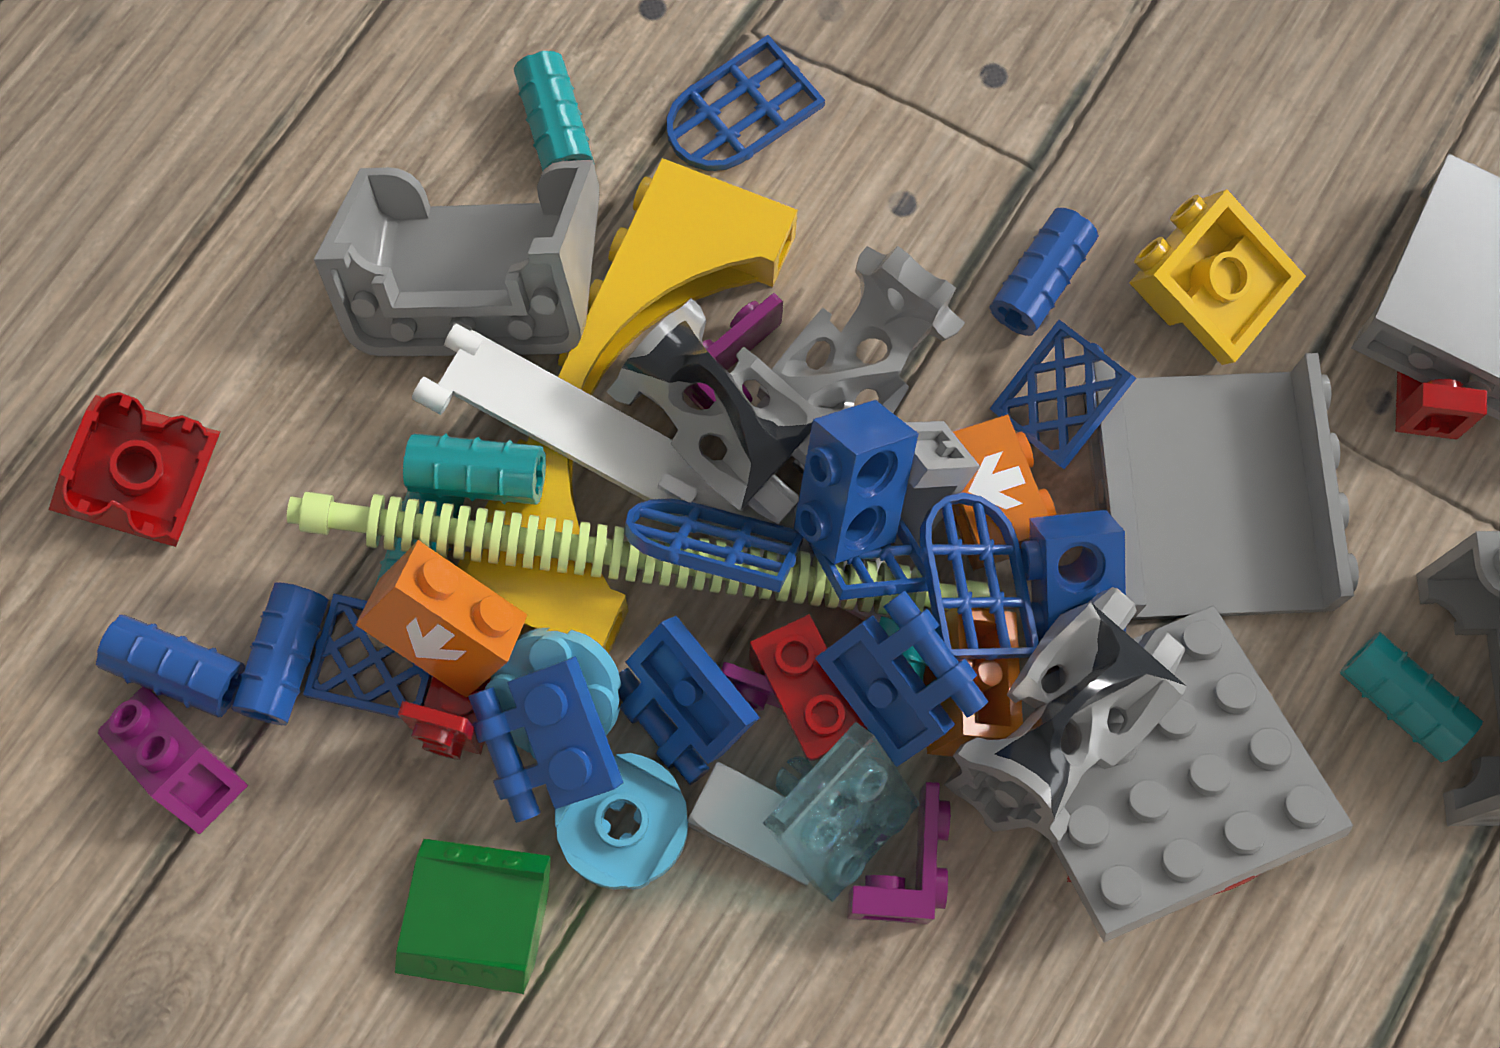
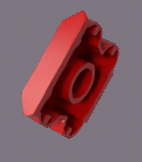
(134, 469)

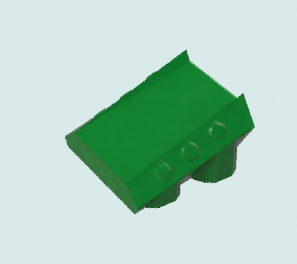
(474, 915)

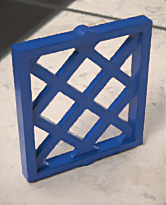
(1089, 421)
(326, 646)

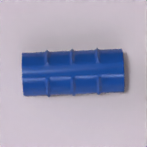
(1044, 271)
(280, 654)
(169, 665)

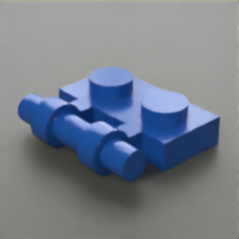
(888, 691)
(691, 692)
(563, 734)

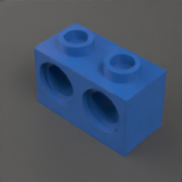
(855, 480)
(1066, 587)

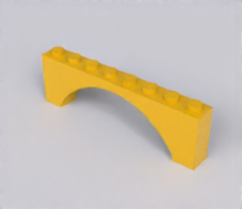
(681, 245)

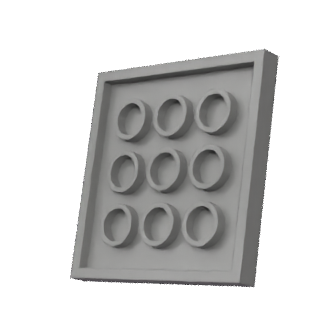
(1202, 796)

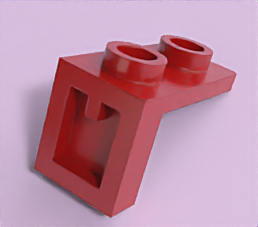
(1437, 407)
(802, 687)
(443, 721)

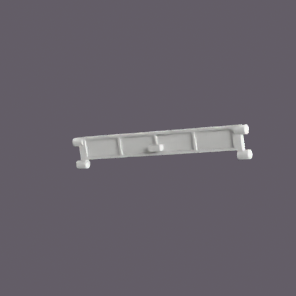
(579, 429)

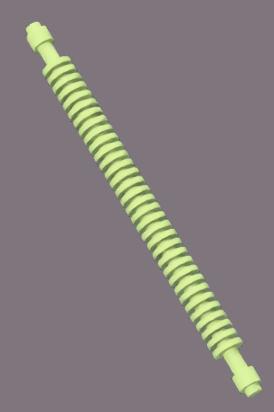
(320, 513)

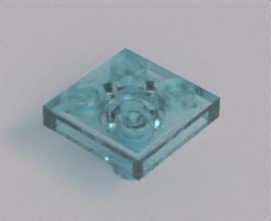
(840, 810)

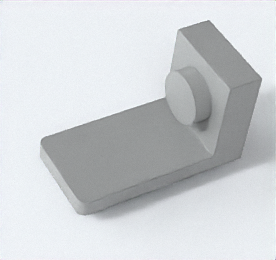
(938, 470)

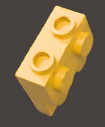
(1216, 274)

